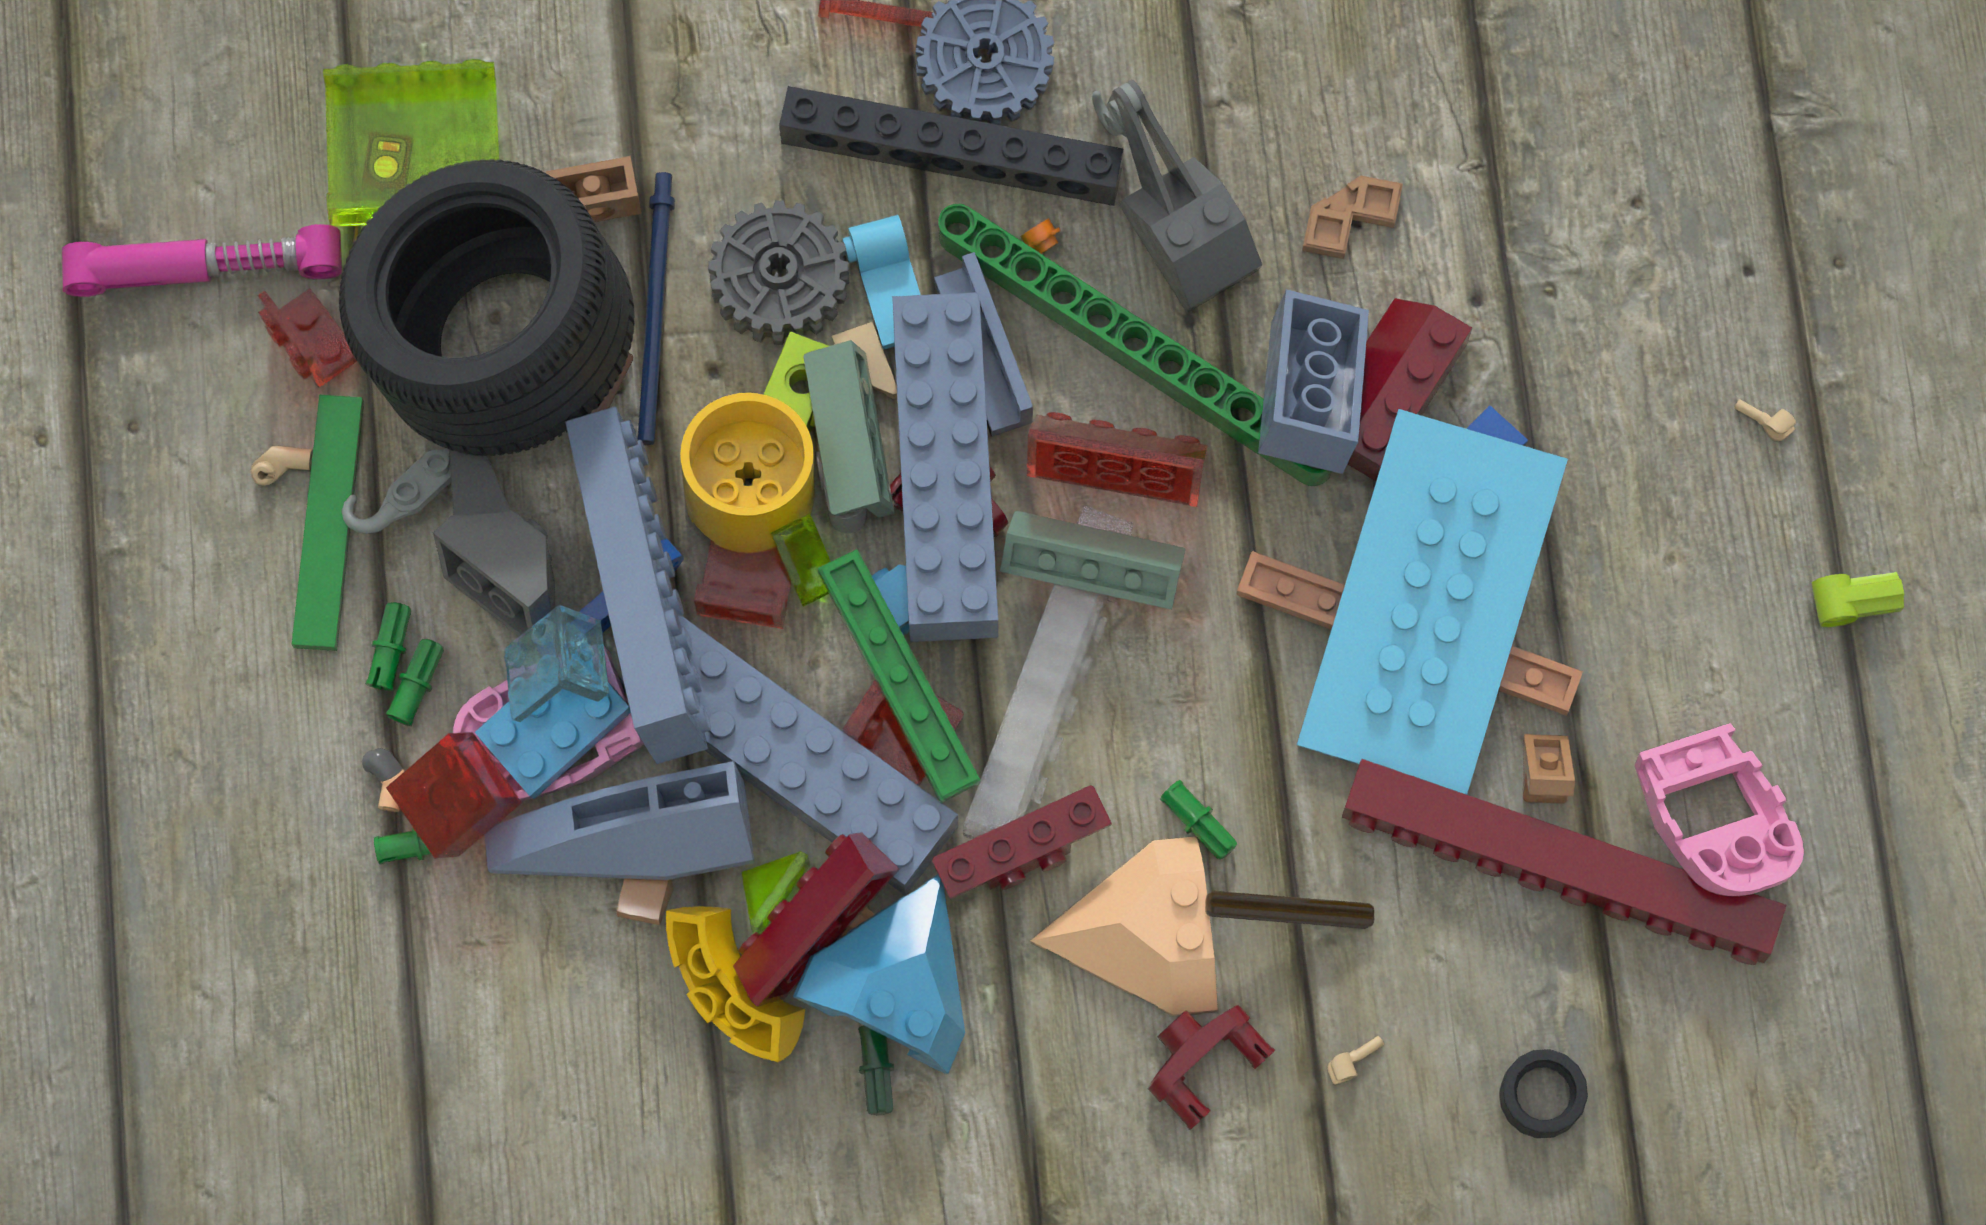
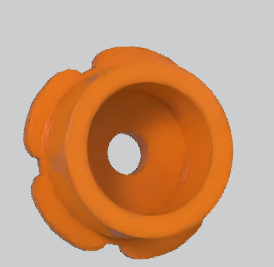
(1041, 236)

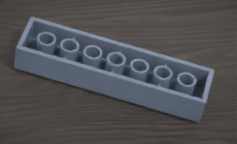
(945, 467)
(638, 586)
(813, 764)

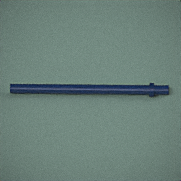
(661, 204)

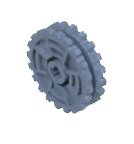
(984, 89)

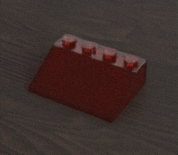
(1116, 459)

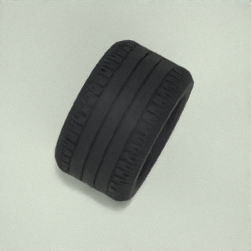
(438, 245)

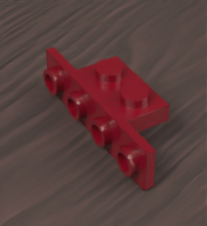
(1022, 845)

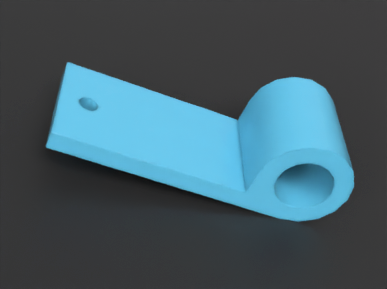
(884, 269)

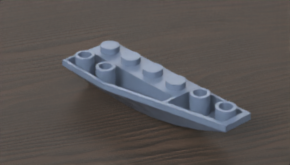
(633, 830)

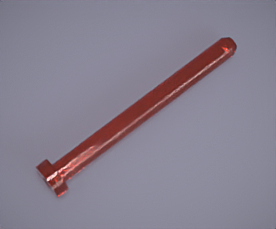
(873, 11)

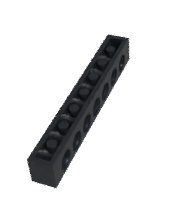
(951, 145)

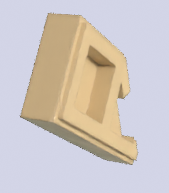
(879, 369)

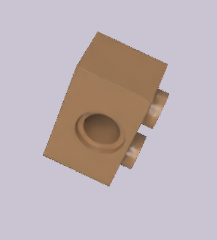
(603, 187)

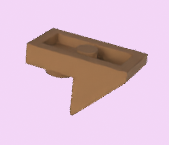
(1547, 769)

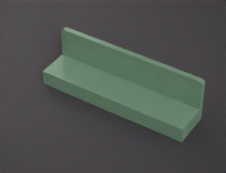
(848, 430)
(1092, 559)

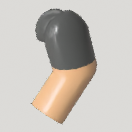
(386, 769)

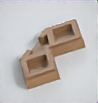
(1361, 200)

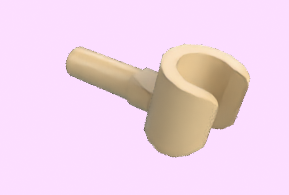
(1776, 427)
(1342, 1068)

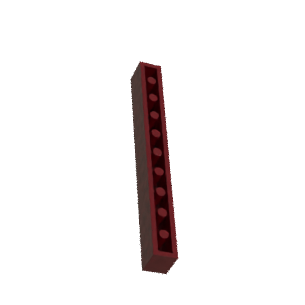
(1560, 861)

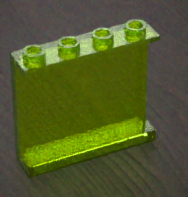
(402, 124)

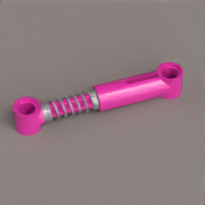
(93, 268)

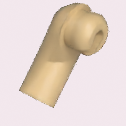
(277, 461)

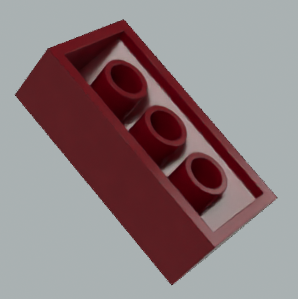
(1403, 370)
(813, 918)

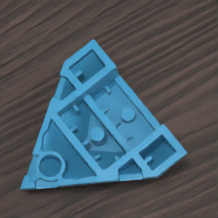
(895, 977)

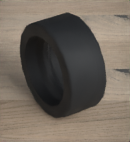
(1567, 1069)

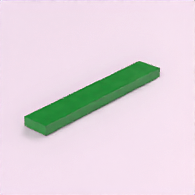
(325, 531)
(899, 676)

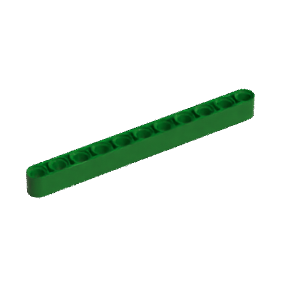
(1111, 338)

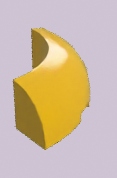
(705, 951)

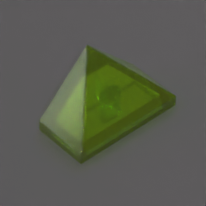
(802, 556)
(771, 884)

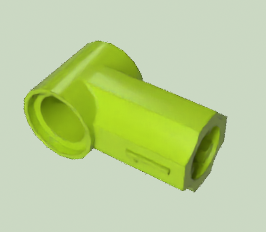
(1845, 599)

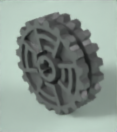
(783, 240)

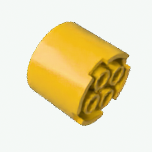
(743, 440)

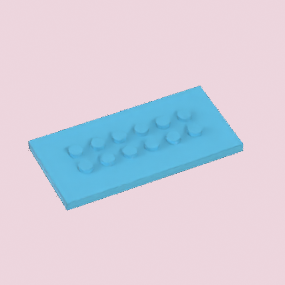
(1432, 601)

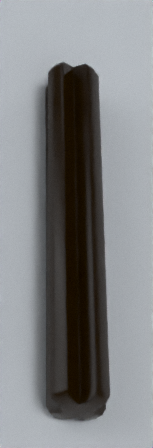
(1289, 909)

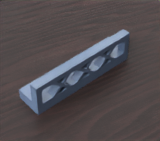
(1005, 392)

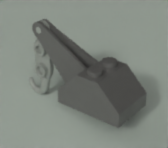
(1183, 215)
(480, 547)

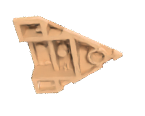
(1146, 929)

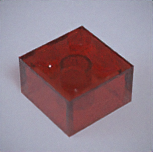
(453, 795)

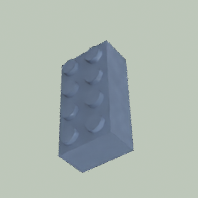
(1314, 381)

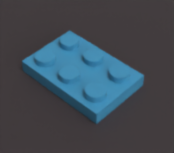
(551, 737)

